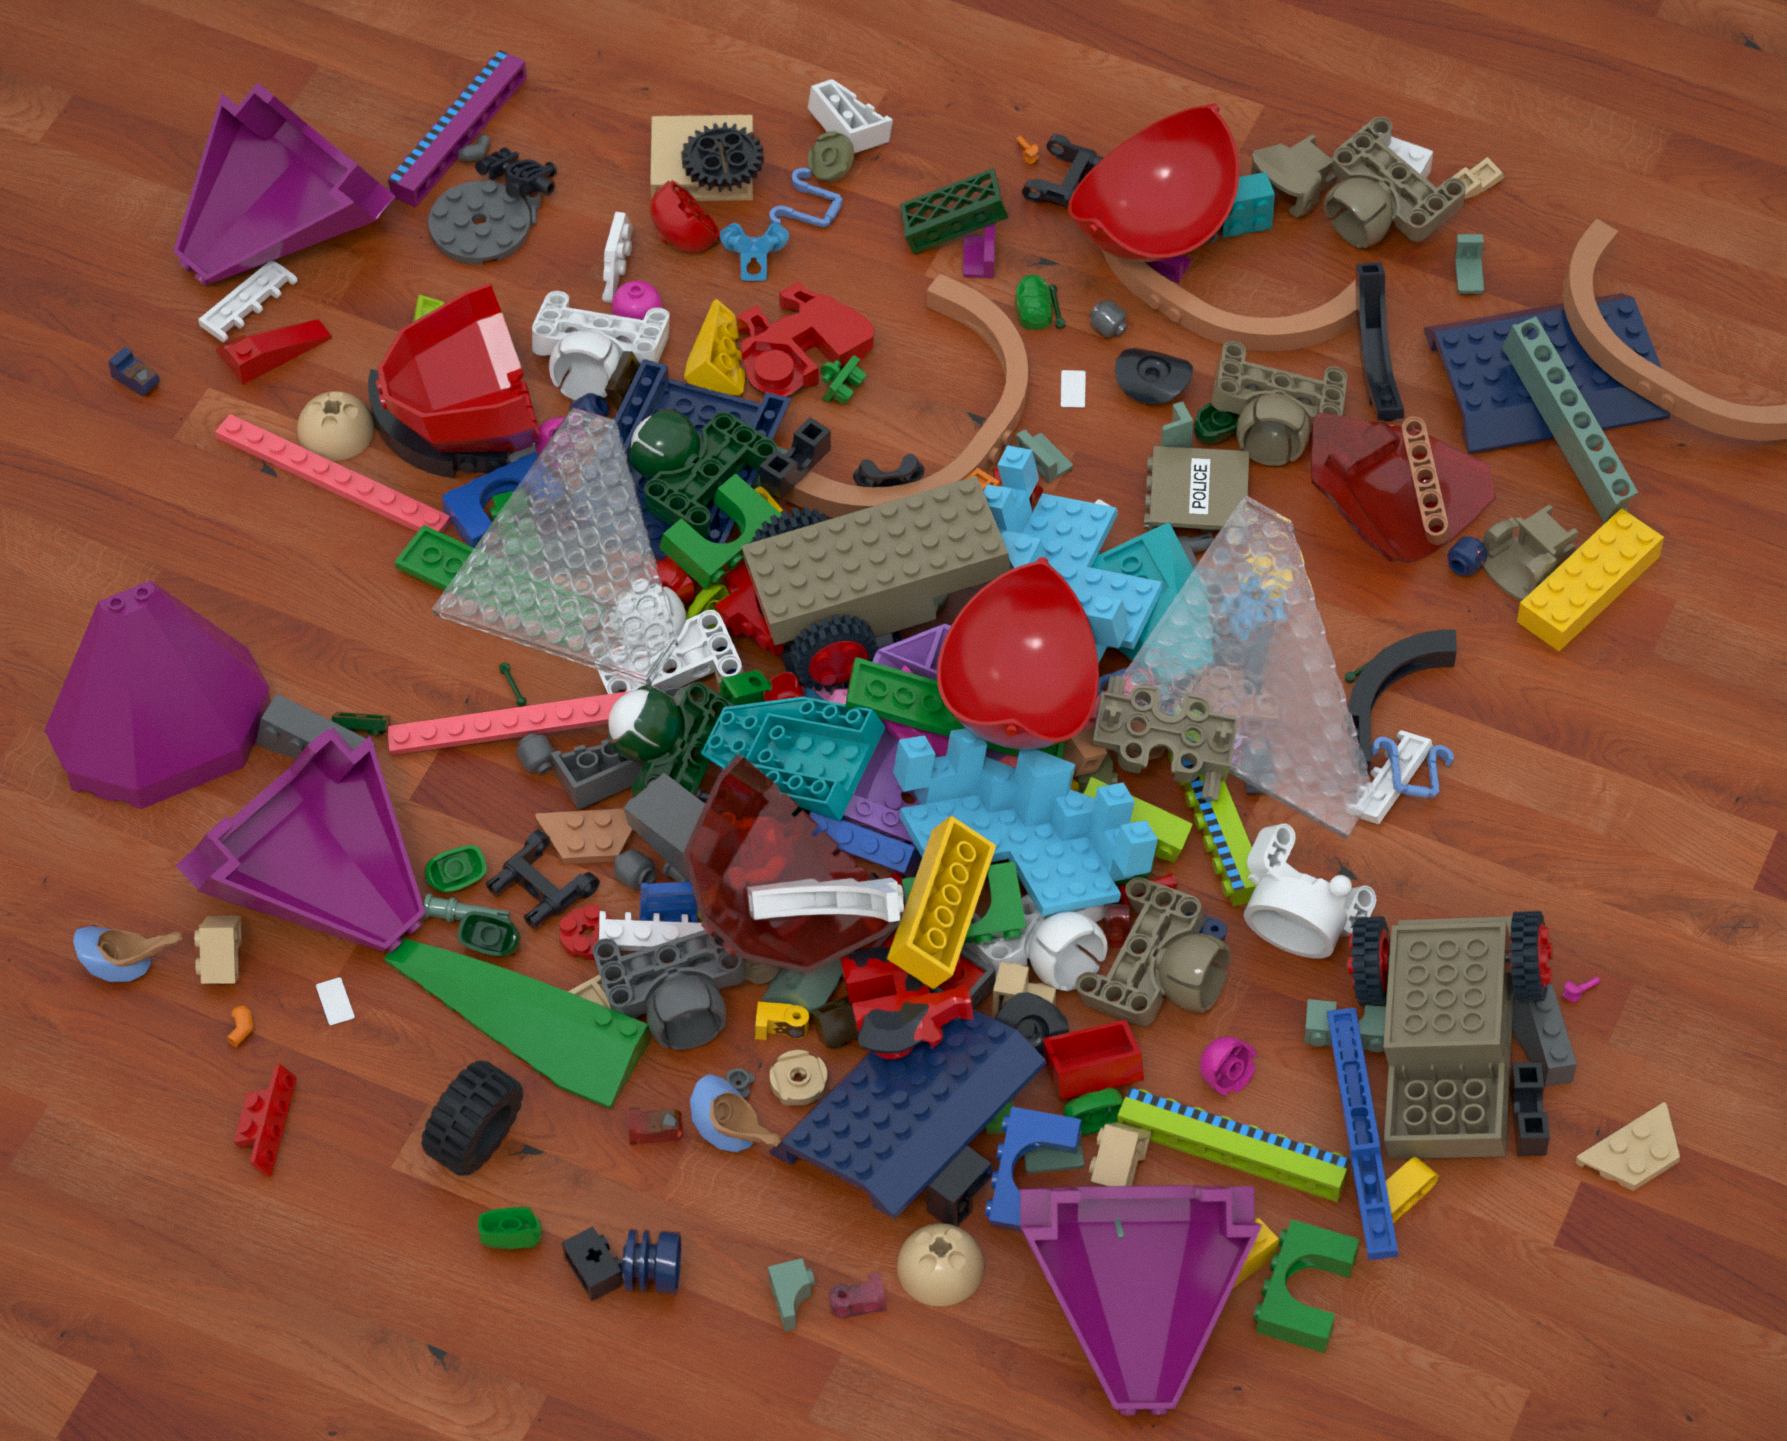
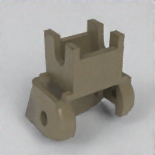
(1296, 171)
(1527, 560)

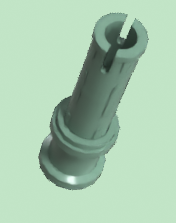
(453, 910)

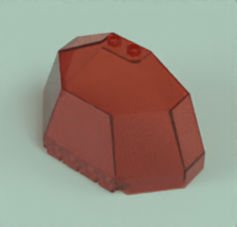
(754, 840)

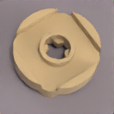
(795, 1092)

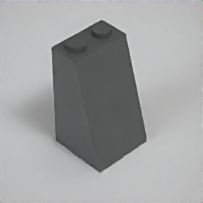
(665, 819)

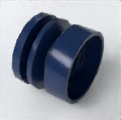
(652, 1261)

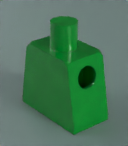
(744, 688)

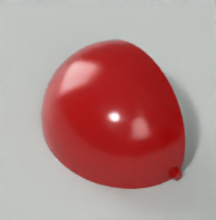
(1161, 188)
(1021, 661)

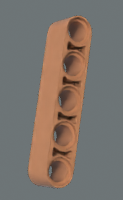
(1425, 492)

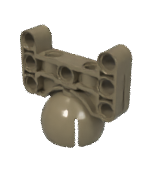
(1378, 198)
(1273, 404)
(1173, 964)

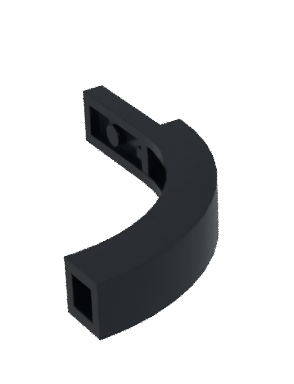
(1374, 342)
(420, 453)
(1398, 660)

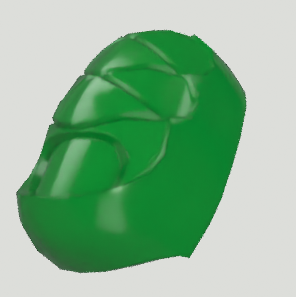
(1033, 303)
(455, 868)
(1095, 1109)
(509, 1228)

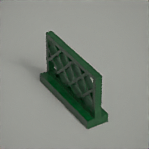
(957, 220)

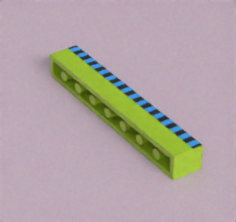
(1222, 837)
(1236, 1144)

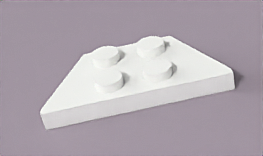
(616, 250)

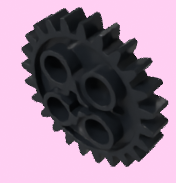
(740, 152)

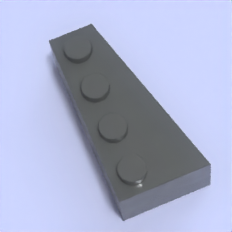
(291, 727)
(594, 773)

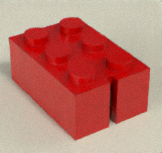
(1093, 1059)

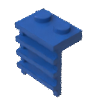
(669, 901)

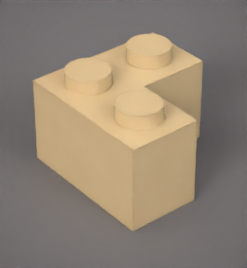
(219, 945)
(1013, 979)
(1118, 1154)

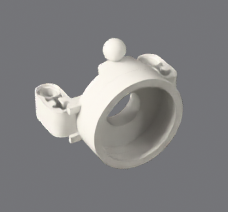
(1295, 908)

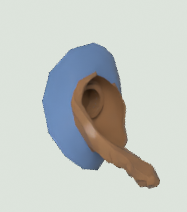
(118, 953)
(726, 1116)

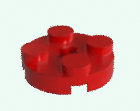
(574, 924)

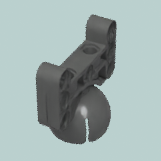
(674, 990)

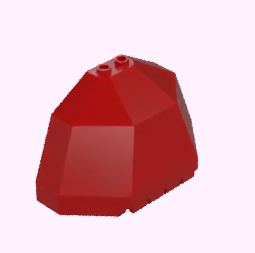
(460, 378)

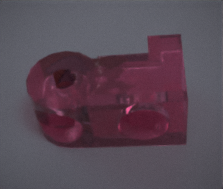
(859, 1298)

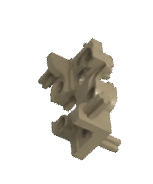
(1209, 755)

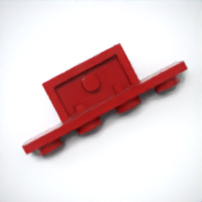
(264, 1119)

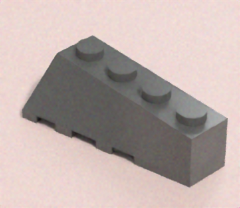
(1544, 1037)

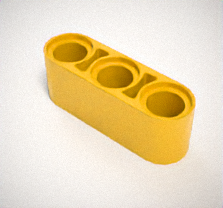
(1409, 1186)

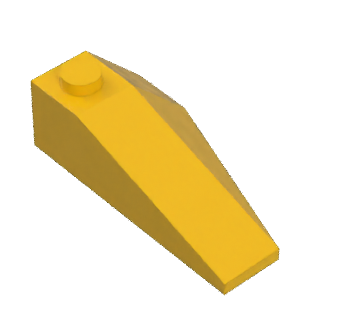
(714, 356)

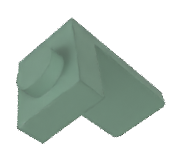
(1469, 264)

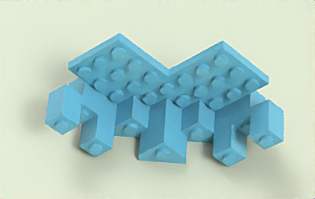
(1070, 538)
(1061, 840)

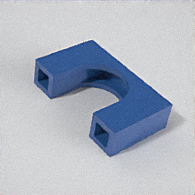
(467, 502)
(871, 846)
(1025, 1132)

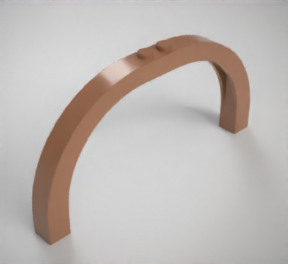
(994, 326)
(1222, 326)
(1641, 375)

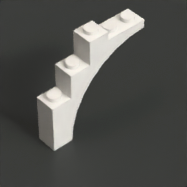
(807, 897)

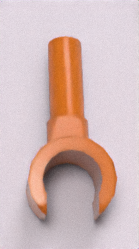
(1029, 154)

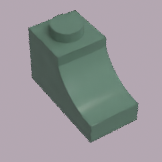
(790, 1286)

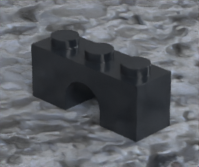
(783, 471)
(1527, 1107)

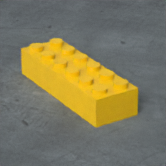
(1590, 579)
(942, 902)

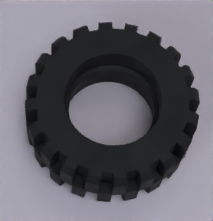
(472, 1118)

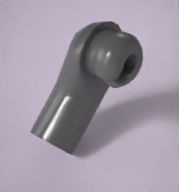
(475, 152)

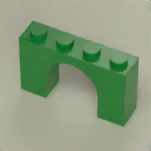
(710, 561)
(1005, 913)
(1303, 1248)

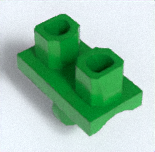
(838, 389)

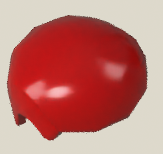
(784, 687)

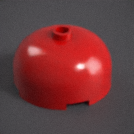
(681, 219)

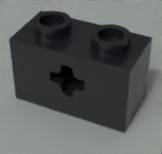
(592, 1263)

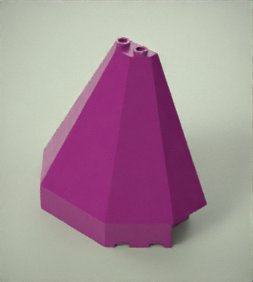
(269, 190)
(155, 701)
(317, 850)
(1144, 1298)

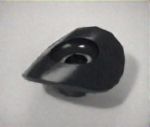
(1152, 375)
(1033, 1018)

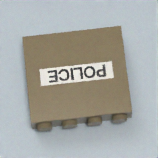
(1194, 486)

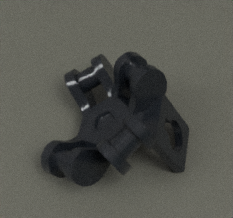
(870, 476)

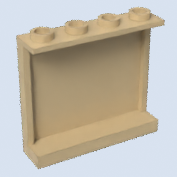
(667, 142)

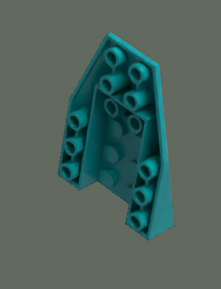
(1155, 557)
(803, 745)

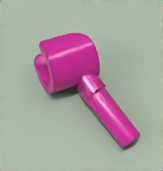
(1574, 992)

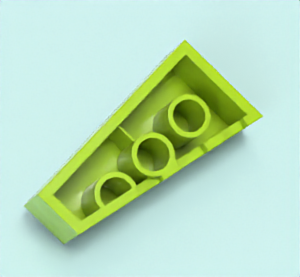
(1168, 828)

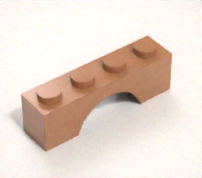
(1089, 757)

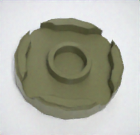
(831, 156)

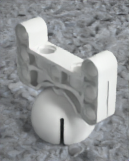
(593, 343)
(693, 656)
(1050, 945)

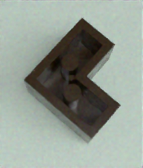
(835, 1023)

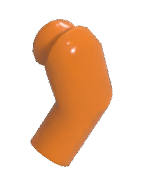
(244, 1025)

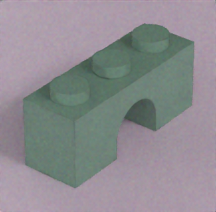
(1370, 1026)

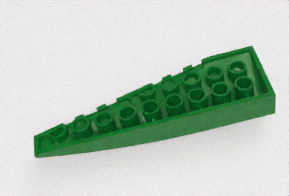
(555, 1031)

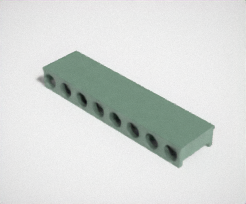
(1566, 420)

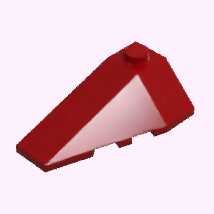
(264, 351)

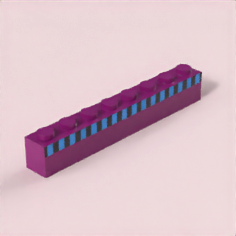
(457, 128)

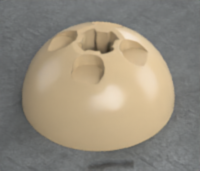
(335, 426)
(936, 1276)

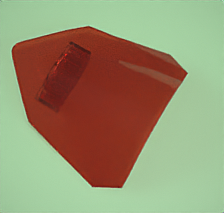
(1370, 483)

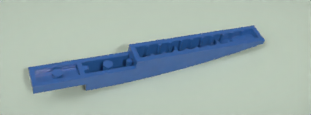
(1362, 1134)

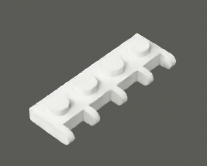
(245, 299)
(1411, 753)
(639, 935)

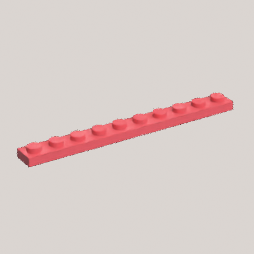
(330, 475)
(501, 724)

